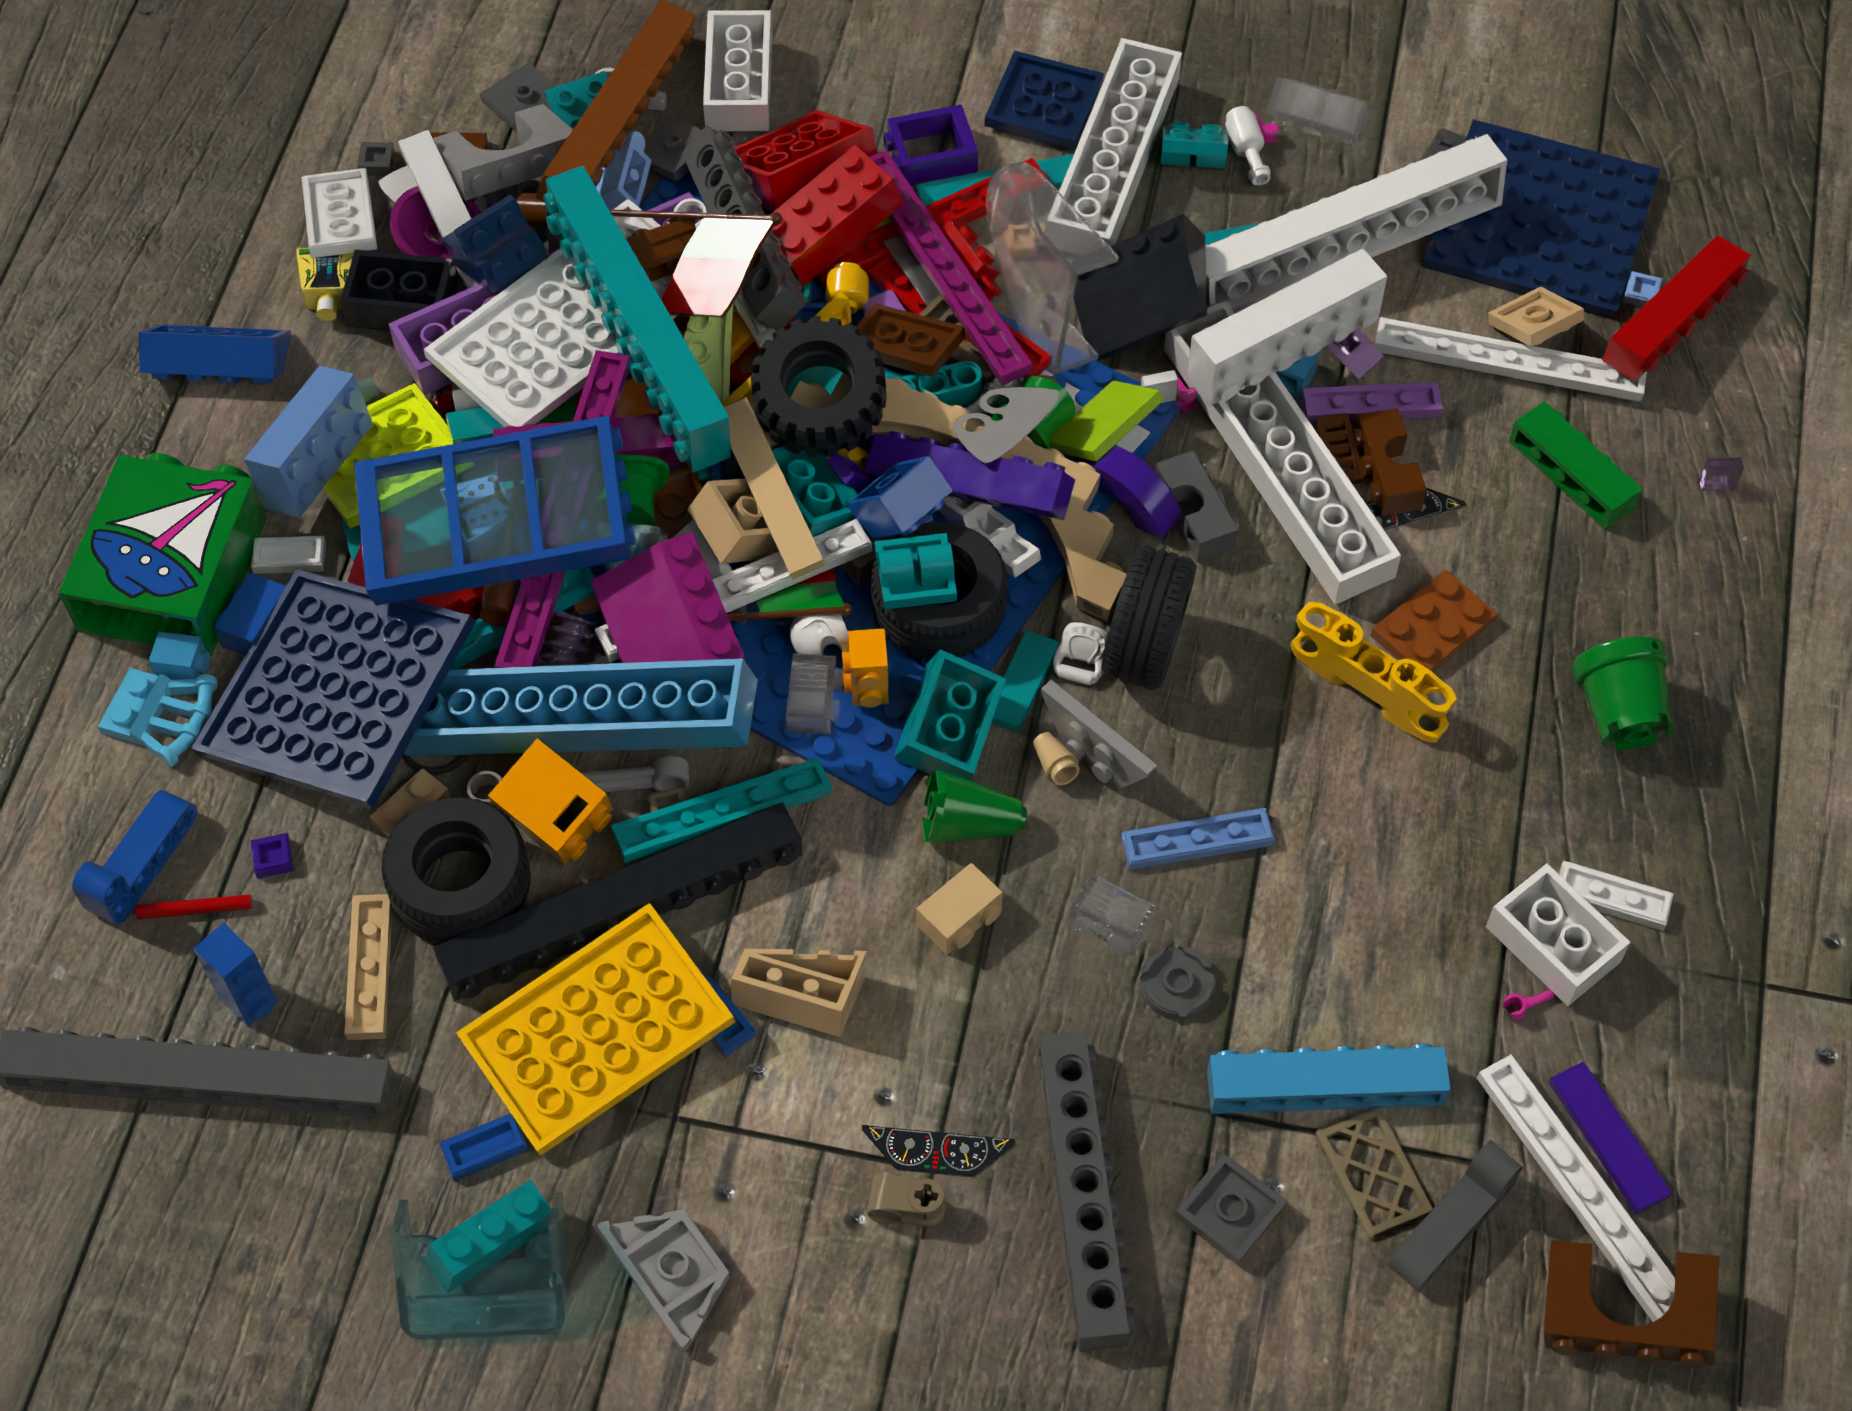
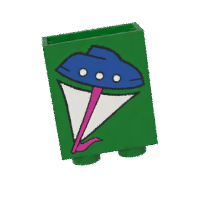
(163, 550)

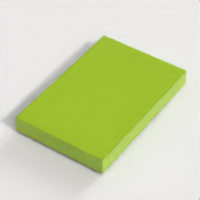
(1105, 420)

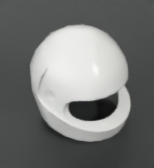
(814, 633)

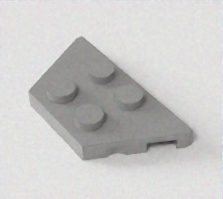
(1094, 741)
(670, 1268)

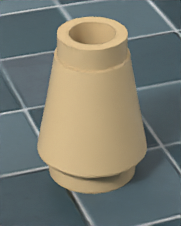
(1057, 761)

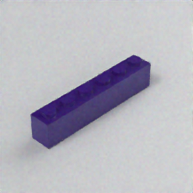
(1000, 483)

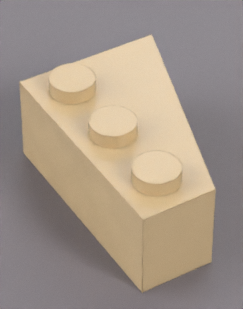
(799, 987)

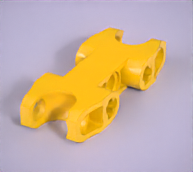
(1398, 685)

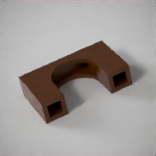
(1681, 1334)

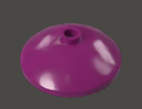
(414, 225)

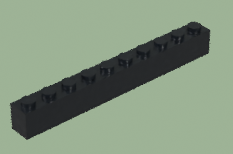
(582, 914)

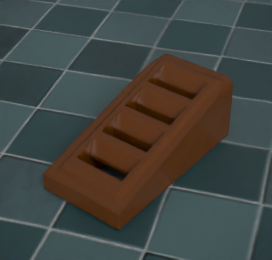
(1339, 429)

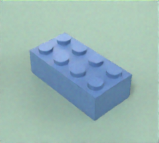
(308, 441)

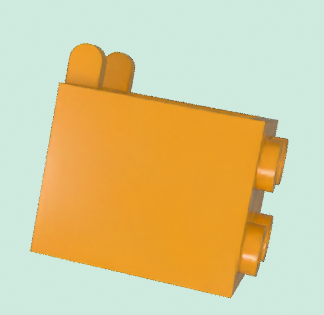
(539, 792)

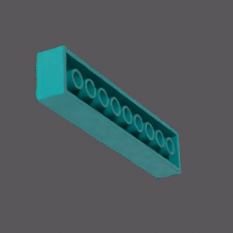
(638, 320)

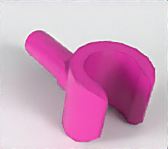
(1268, 130)
(1186, 397)
(1525, 1003)

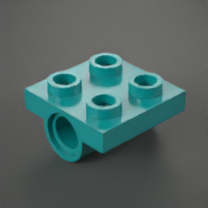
(573, 98)
(1181, 142)
(916, 571)

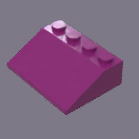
(666, 606)

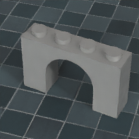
(486, 171)

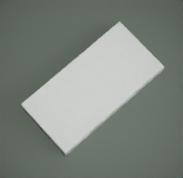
(338, 213)

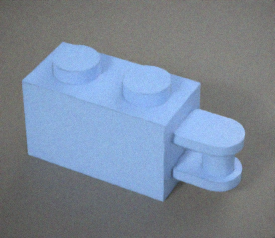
(626, 174)

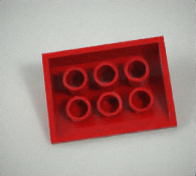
(798, 152)

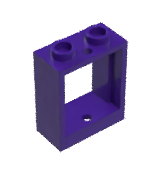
(937, 165)

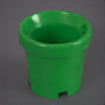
(1626, 690)

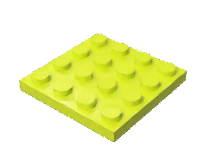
(400, 425)

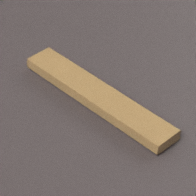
(771, 491)

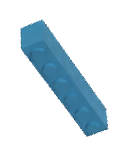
(1328, 1079)

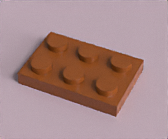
(1434, 622)

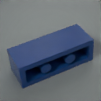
(236, 975)

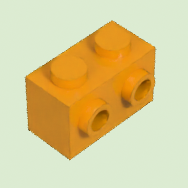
(866, 668)

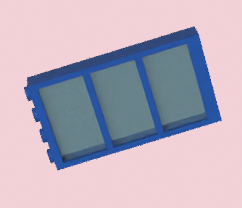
(493, 510)

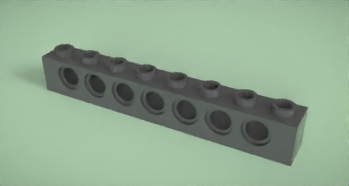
(727, 189)
(1094, 1326)

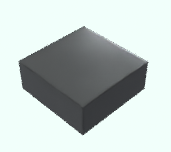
(376, 157)

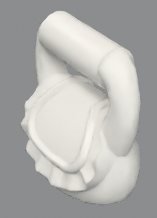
(1081, 643)

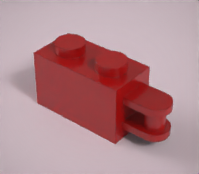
(975, 257)

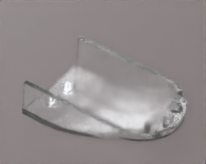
(1040, 253)

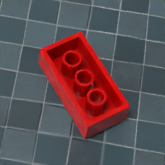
(834, 213)

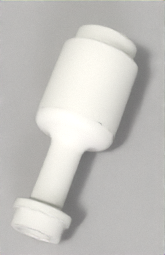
(1247, 142)

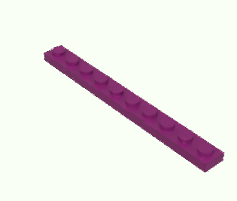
(955, 281)
(540, 593)

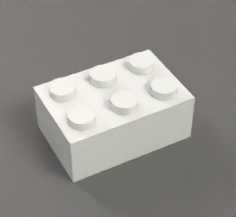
(1557, 934)

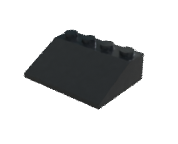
(1148, 290)

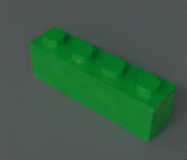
(1575, 465)

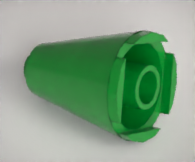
(968, 810)

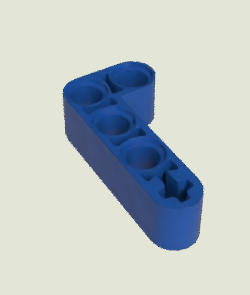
(137, 860)

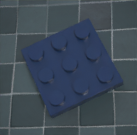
(1044, 99)

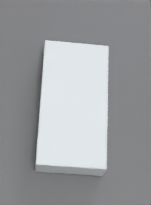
(288, 554)

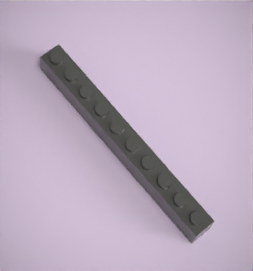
(196, 1072)

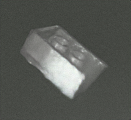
(1319, 110)

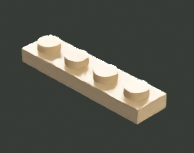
(368, 967)

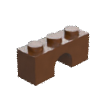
(1393, 485)

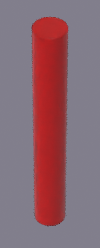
(194, 906)

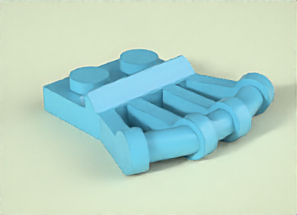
(140, 703)

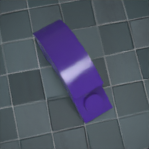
(1138, 489)

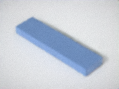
(1197, 838)

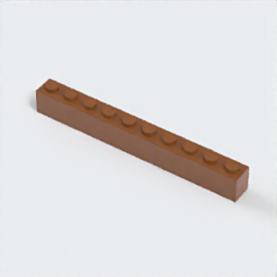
(624, 95)

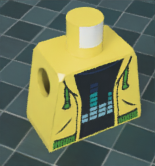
(323, 281)

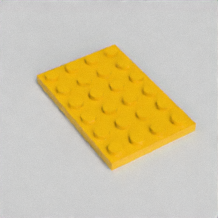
(595, 1028)

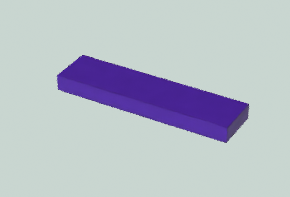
(1610, 1138)

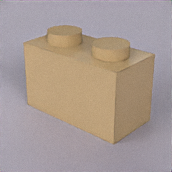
(959, 909)

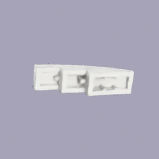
(1015, 550)

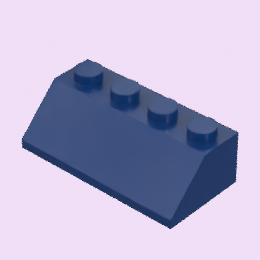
(213, 352)

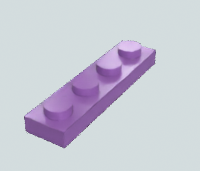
(1411, 399)

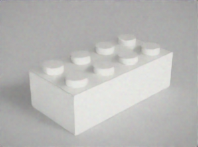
(738, 70)

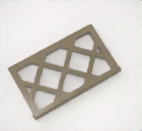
(1389, 1145)

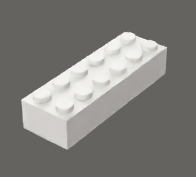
(1286, 327)

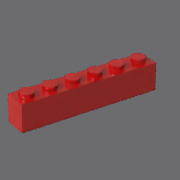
(1677, 308)

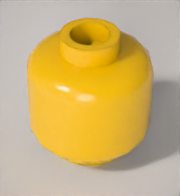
(850, 281)

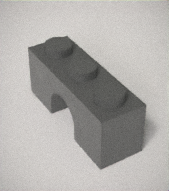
(1211, 528)

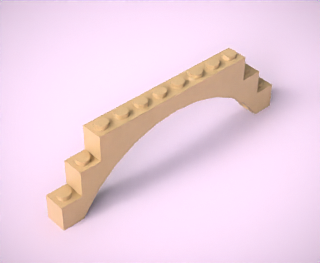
(1079, 537)

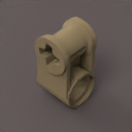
(901, 1200)

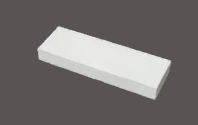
(1619, 896)

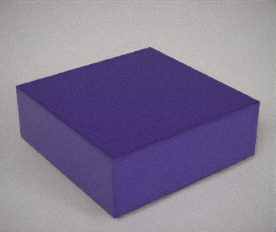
(849, 472)
(272, 855)

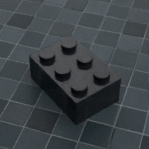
(393, 285)

